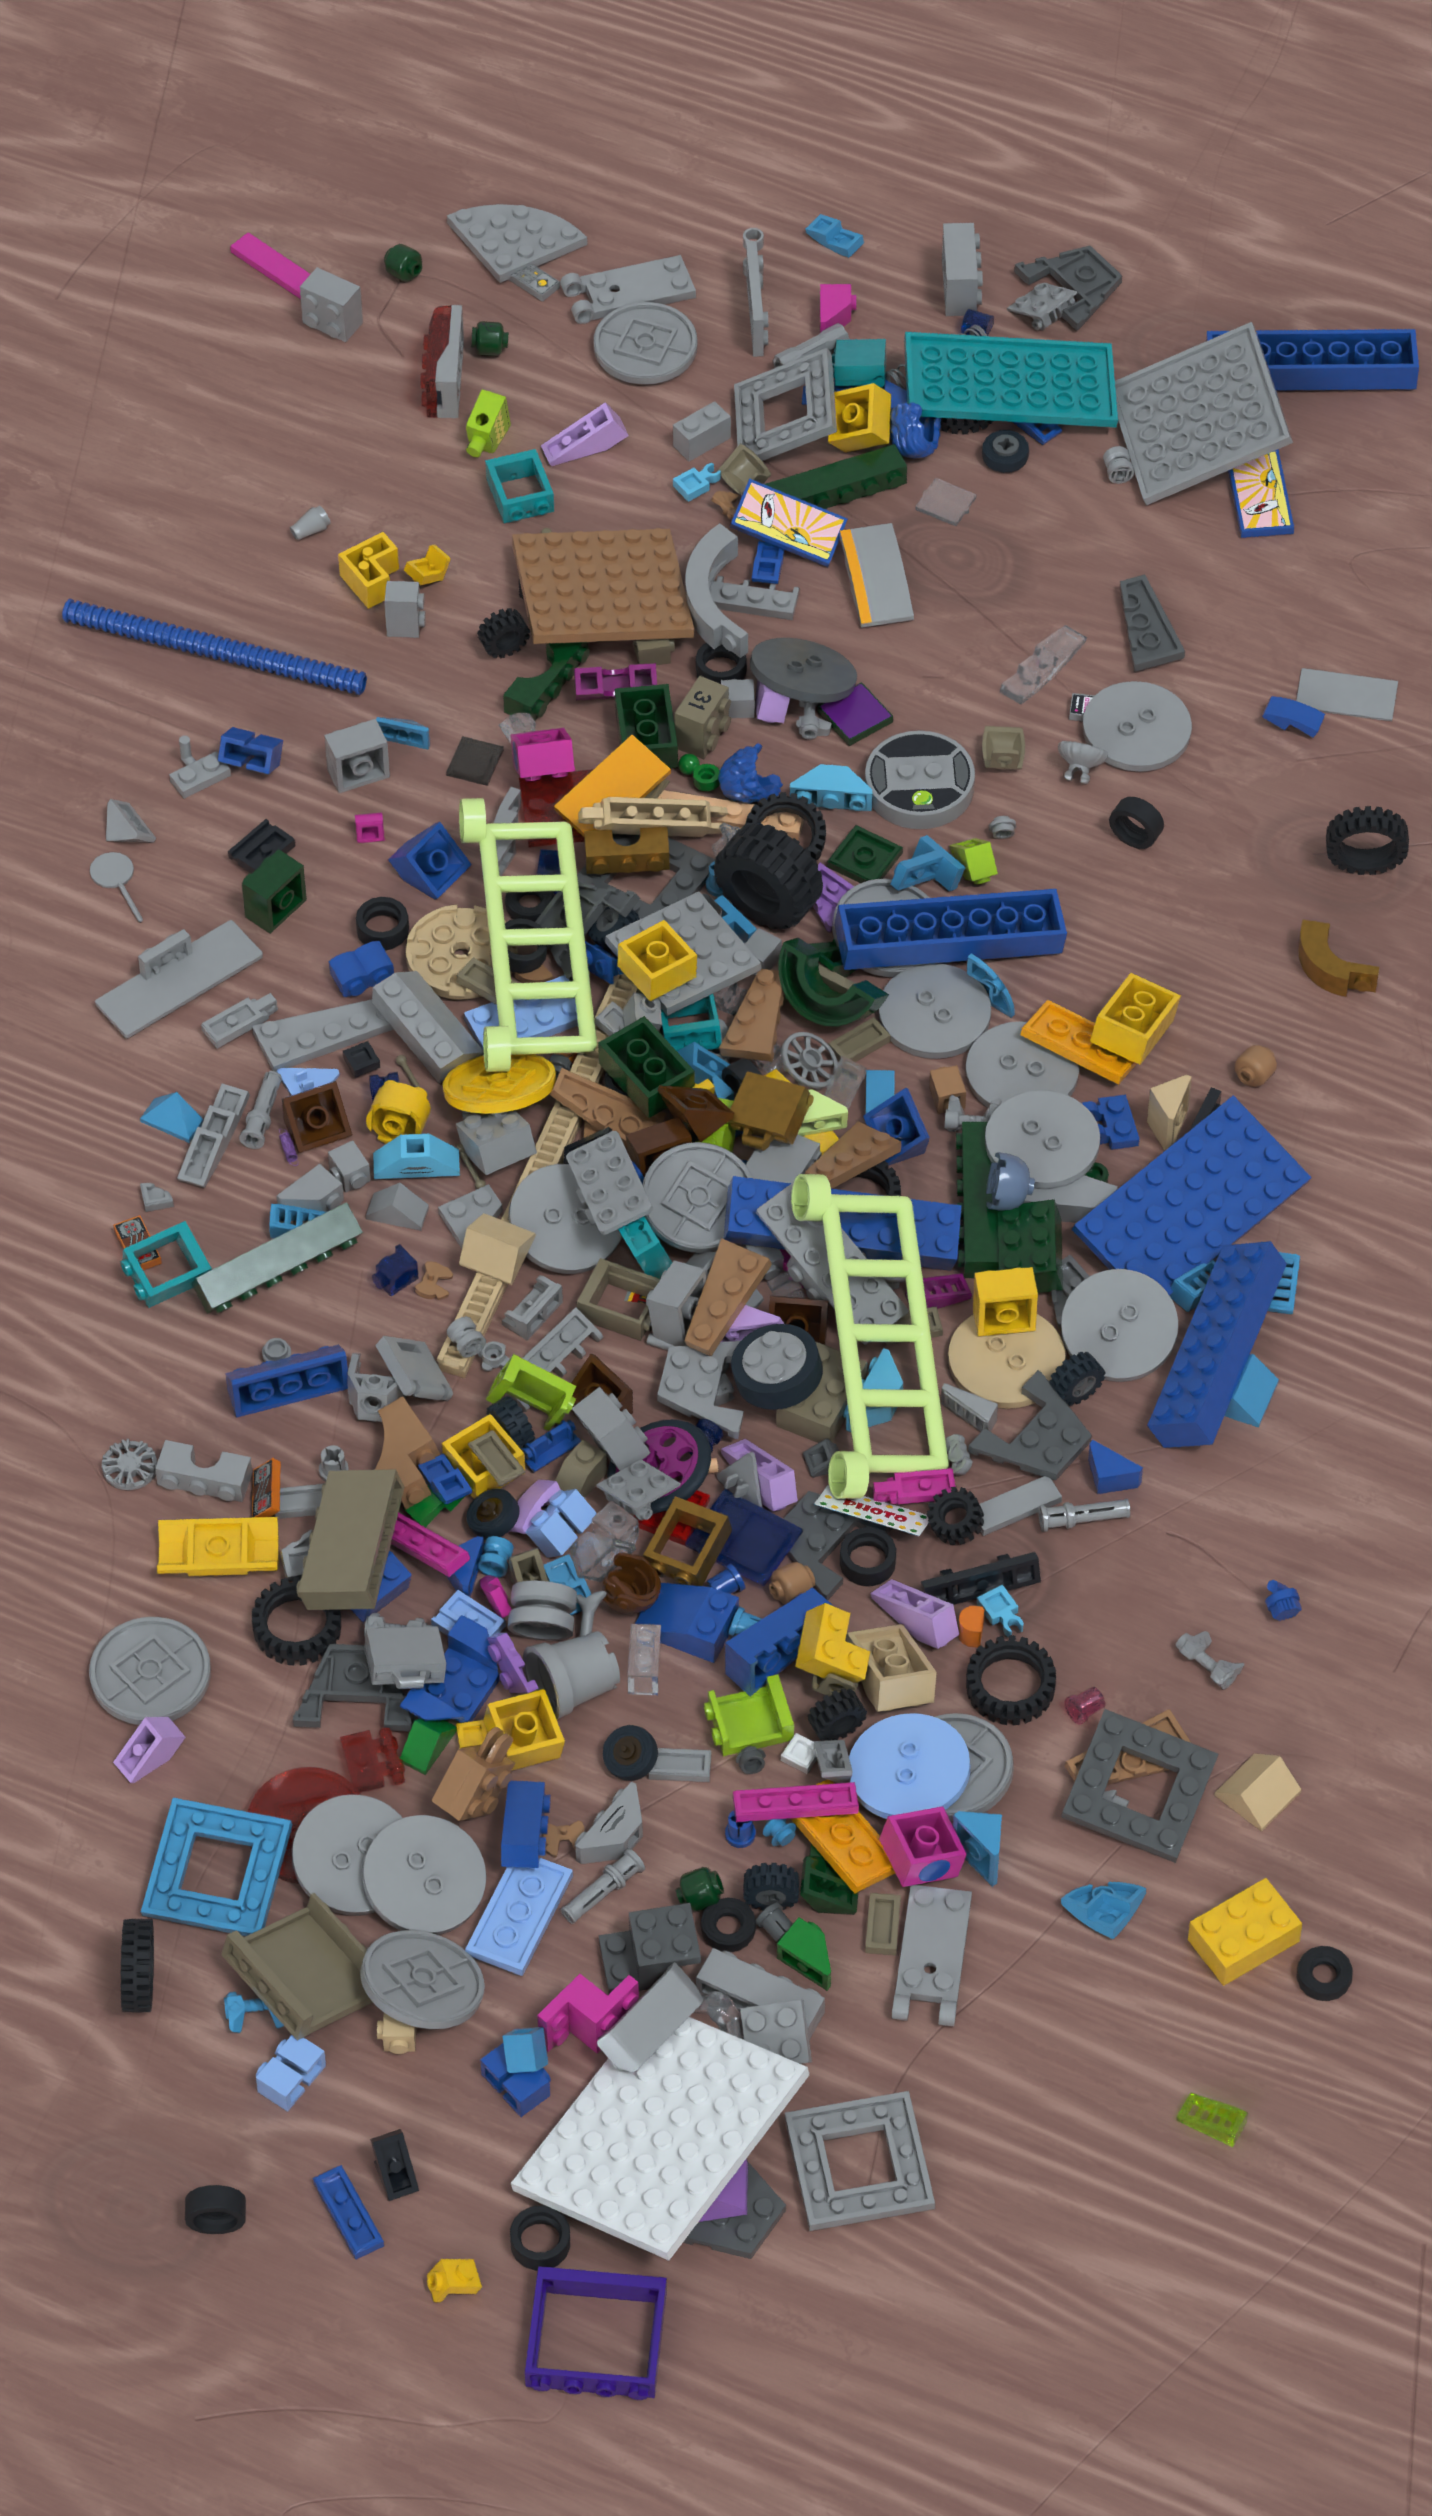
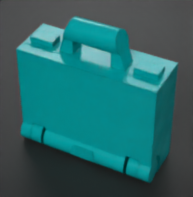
(859, 362)

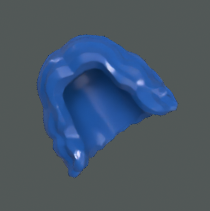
(911, 433)
(740, 779)

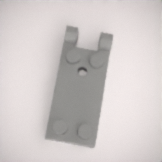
(753, 270)
(653, 281)
(935, 1938)

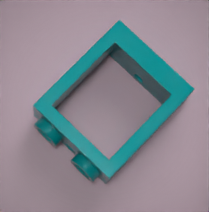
(517, 467)
(704, 1033)
(646, 1247)
(173, 1287)

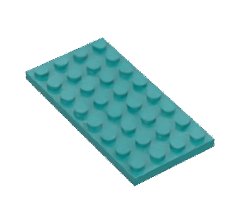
(1011, 379)

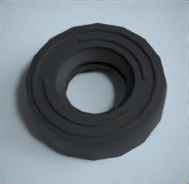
(518, 911)
(728, 1942)
(1317, 1989)

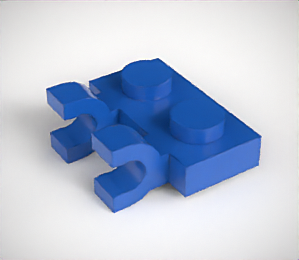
(1117, 1121)

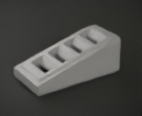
(970, 1407)

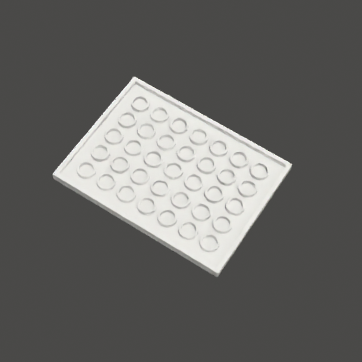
(662, 2142)

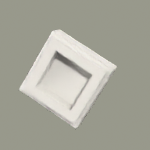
(800, 1753)

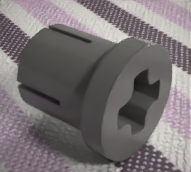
(774, 1921)

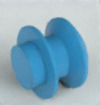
(781, 1832)

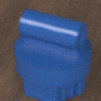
(1283, 1601)

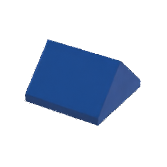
(901, 1121)

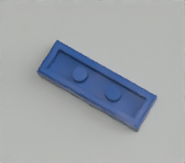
(348, 2212)

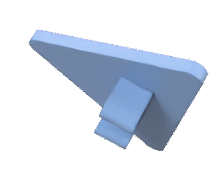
(303, 1079)

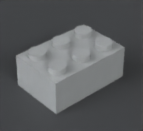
(960, 268)

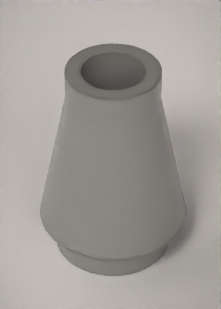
(311, 522)

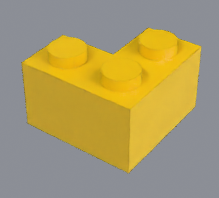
(368, 568)
(824, 1646)

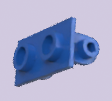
(602, 963)
(550, 1445)

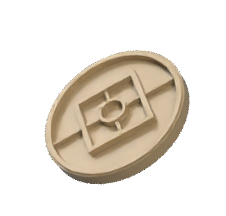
(1002, 1363)

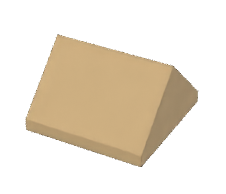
(1168, 1109)
(495, 1248)
(1260, 1789)

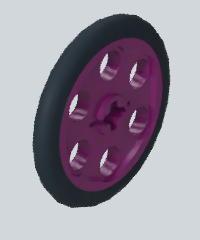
(688, 1439)

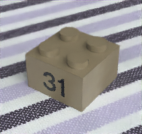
(702, 717)

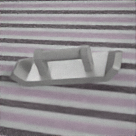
(651, 2020)

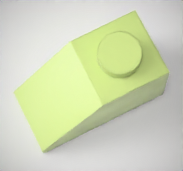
(823, 1115)

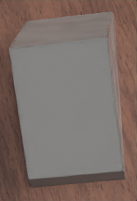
(398, 1207)

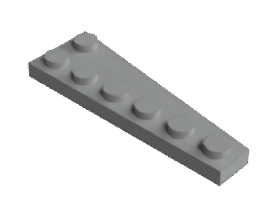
(318, 1033)

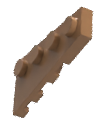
(756, 1021)
(601, 1105)
(855, 1153)
(725, 1293)
(1130, 1766)

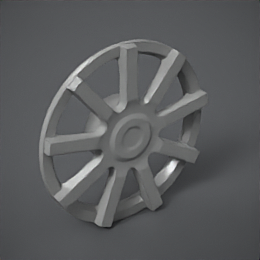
(808, 1060)

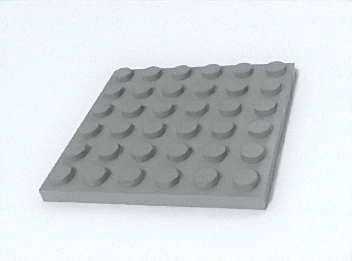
(1200, 413)

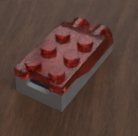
(443, 362)

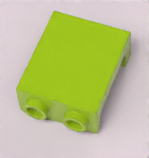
(535, 1388)
(749, 1720)

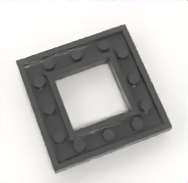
(687, 863)
(1160, 1836)

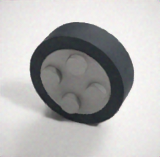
(777, 1366)

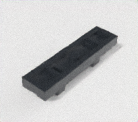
(976, 1581)

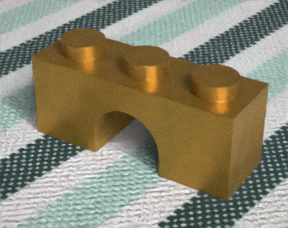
(607, 856)

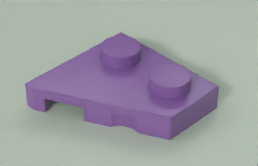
(833, 889)
(510, 1663)

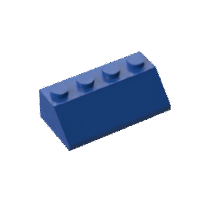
(287, 1380)

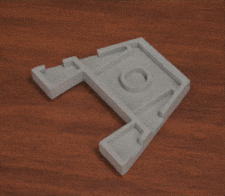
(692, 1385)

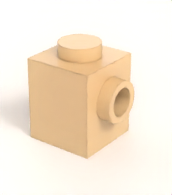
(396, 2035)

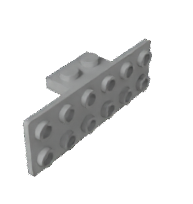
(176, 974)
(805, 1241)

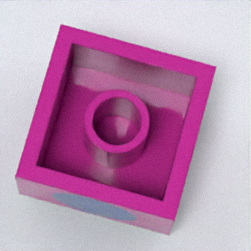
(542, 753)
(922, 1846)

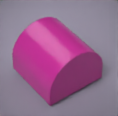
(369, 827)

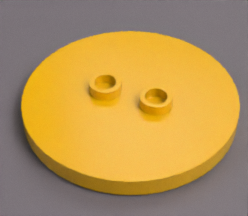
(478, 1091)

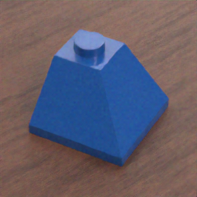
(430, 861)

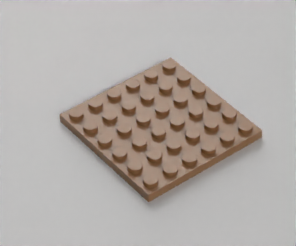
(602, 586)

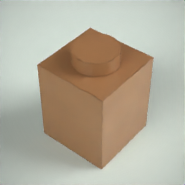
(943, 1084)

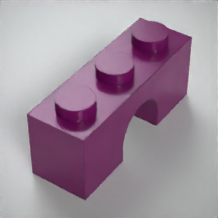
(600, 683)

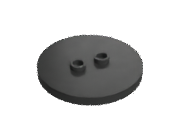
(803, 670)

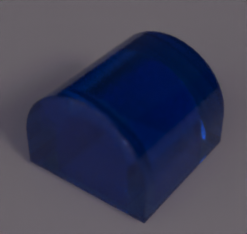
(981, 319)

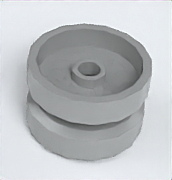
(542, 1610)

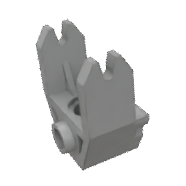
(370, 1392)

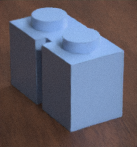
(555, 1527)
(294, 2063)

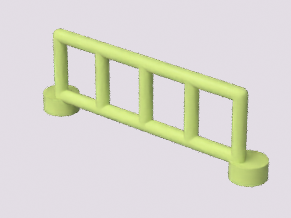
(502, 1040)
(850, 1469)

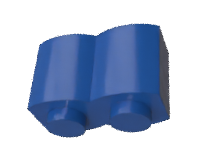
(360, 968)

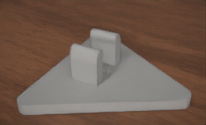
(742, 1479)

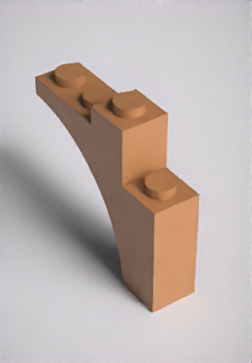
(405, 1448)

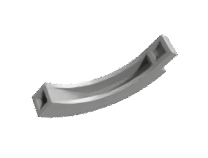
(705, 562)

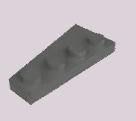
(1148, 627)

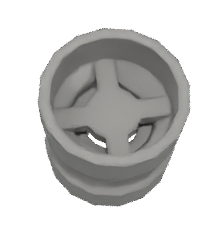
(1118, 464)
(465, 1335)

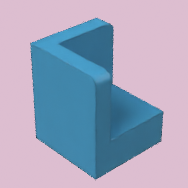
(525, 2050)

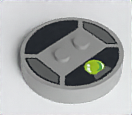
(920, 779)

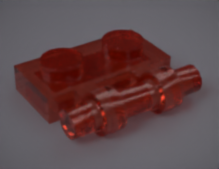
(363, 1762)

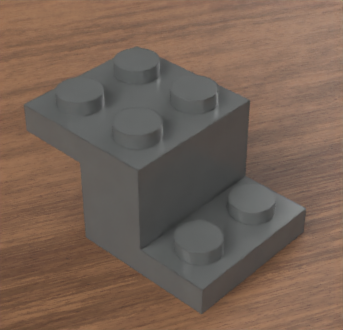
(650, 1946)

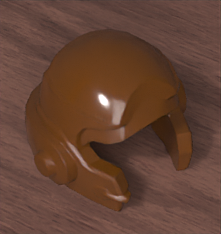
(633, 1586)

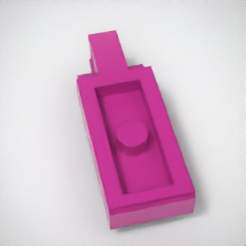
(914, 1486)

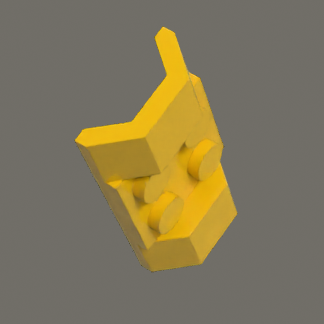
(218, 1546)

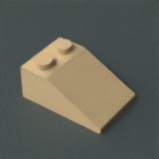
(896, 1669)

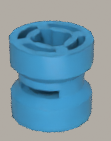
(496, 1554)

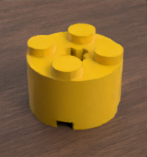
(398, 1111)

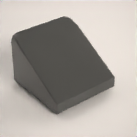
(819, 1457)

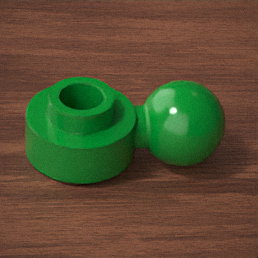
(704, 776)

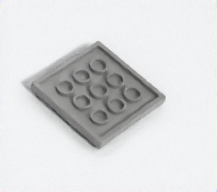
(719, 951)

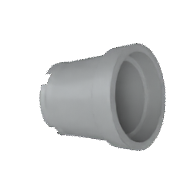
(572, 1670)

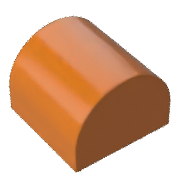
(971, 1626)

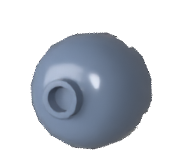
(1008, 1182)

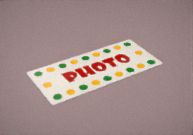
(876, 1512)

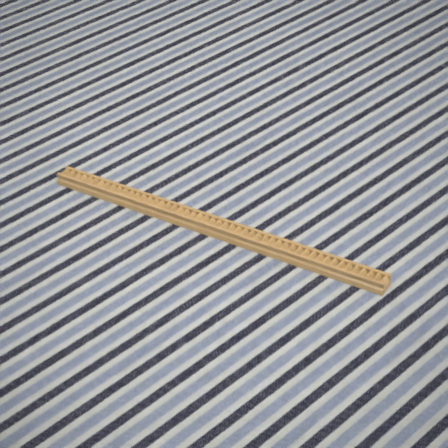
(557, 1133)

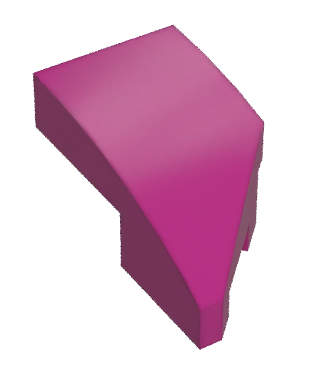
(495, 1595)

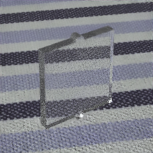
(945, 502)

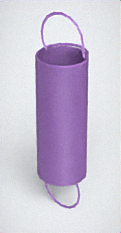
(288, 1147)

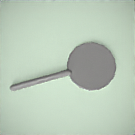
(114, 871)

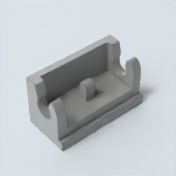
(534, 1308)

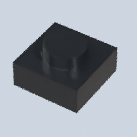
(361, 1059)

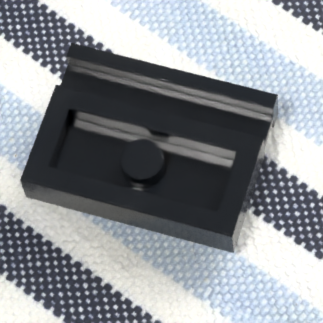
(259, 844)

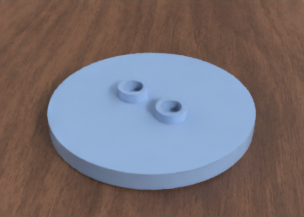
(909, 1765)

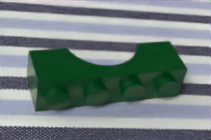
(535, 693)

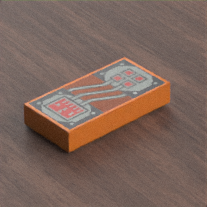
(134, 1231)
(266, 1489)

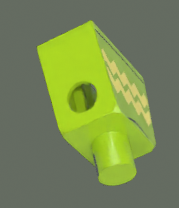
(487, 423)

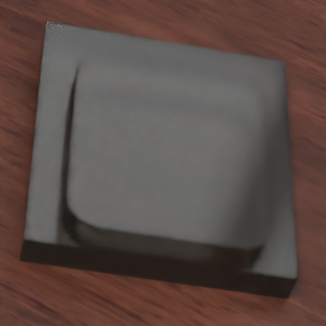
(475, 761)

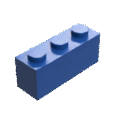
(525, 1824)

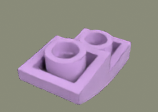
(532, 1502)

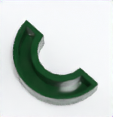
(813, 998)

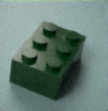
(649, 717)
(641, 1061)
(1033, 1239)

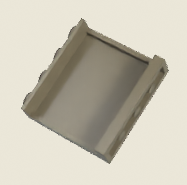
(302, 1968)

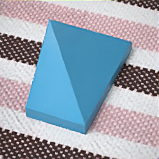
(405, 732)
(172, 1116)

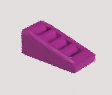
(948, 1298)

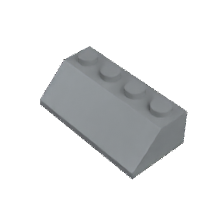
(424, 1023)

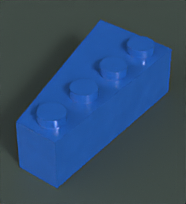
(769, 1643)

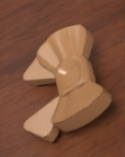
(725, 501)
(427, 1287)
(561, 1833)

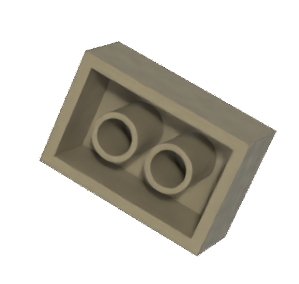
(823, 1411)

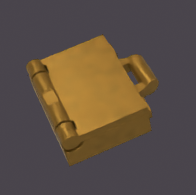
(769, 1110)

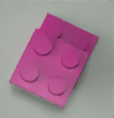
(586, 2011)

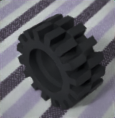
(503, 633)
(959, 1530)
(837, 1715)

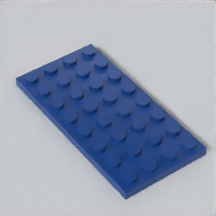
(1194, 1198)

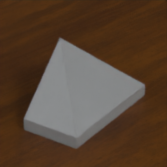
(126, 824)
(833, 1760)

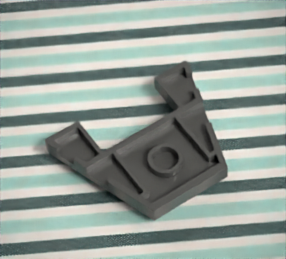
(1079, 271)
(593, 903)
(1047, 1442)
(821, 1535)
(346, 1677)
(743, 2233)

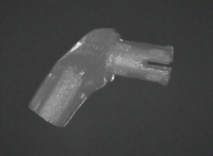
(722, 2012)

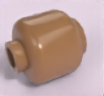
(1255, 1065)
(791, 1581)

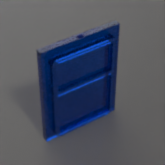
(756, 1541)

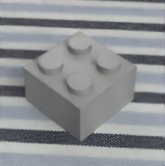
(331, 304)
(357, 755)
(496, 1139)
(675, 1301)
(612, 1428)

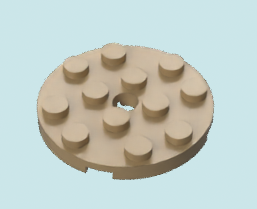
(436, 939)

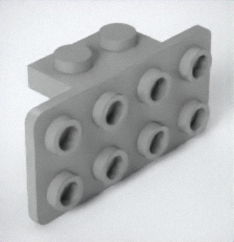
(608, 1183)

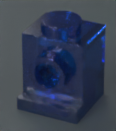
(396, 1271)

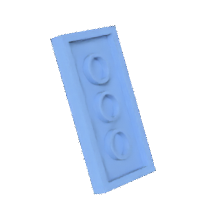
(532, 1016)
(519, 1915)

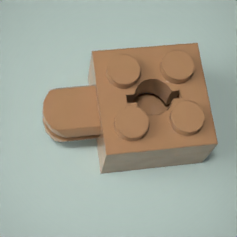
(476, 1777)

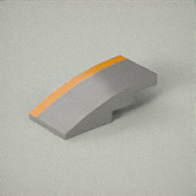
(876, 575)

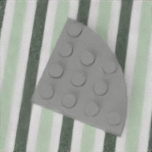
(514, 236)

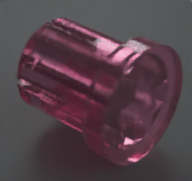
(1084, 1705)

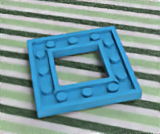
(190, 1819)

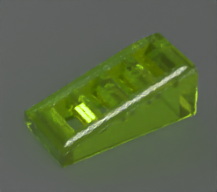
(1217, 2131)

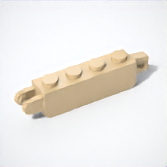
(628, 815)

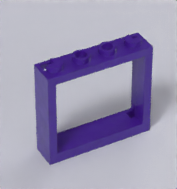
(600, 2286)

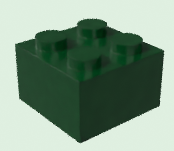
(274, 891)

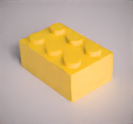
(1135, 1018)
(1244, 1931)

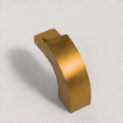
(1326, 968)

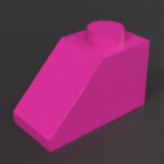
(835, 305)

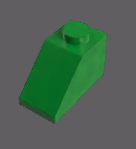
(806, 1952)

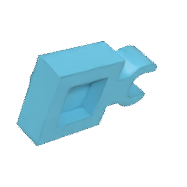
(695, 483)
(1000, 1608)

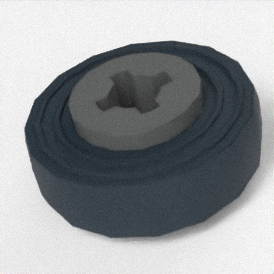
(1005, 451)

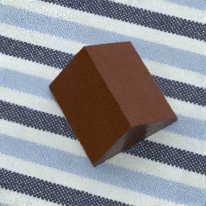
(697, 1109)
(316, 1117)
(804, 1313)
(595, 1375)

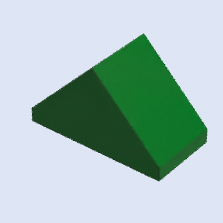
(426, 1743)

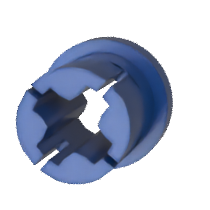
(727, 1580)
(746, 1832)

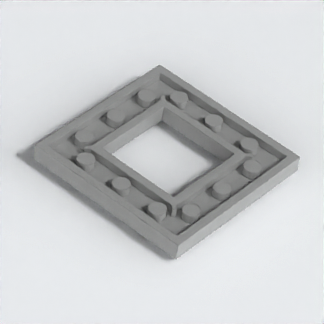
(816, 374)
(834, 2208)

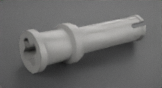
(259, 1118)
(1070, 1515)
(613, 1878)

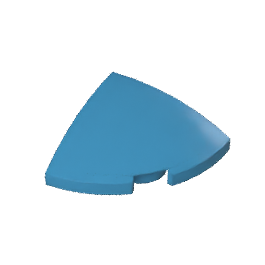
(998, 993)
(1105, 1907)

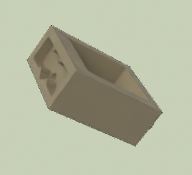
(622, 1277)

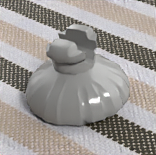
(1081, 758)

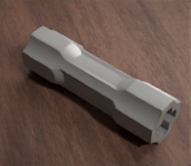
(825, 339)

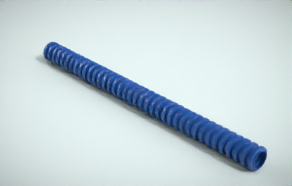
(215, 647)

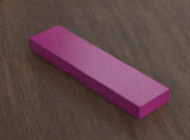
(270, 263)
(428, 1546)
(795, 1802)

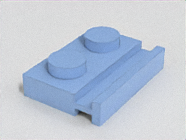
(463, 1605)

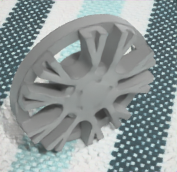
(129, 1464)

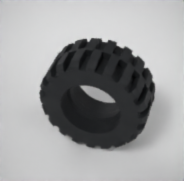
(768, 876)

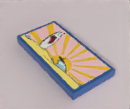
(1261, 497)
(788, 522)

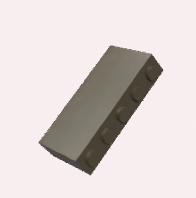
(350, 1539)

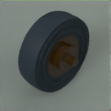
(492, 1513)
(630, 1752)

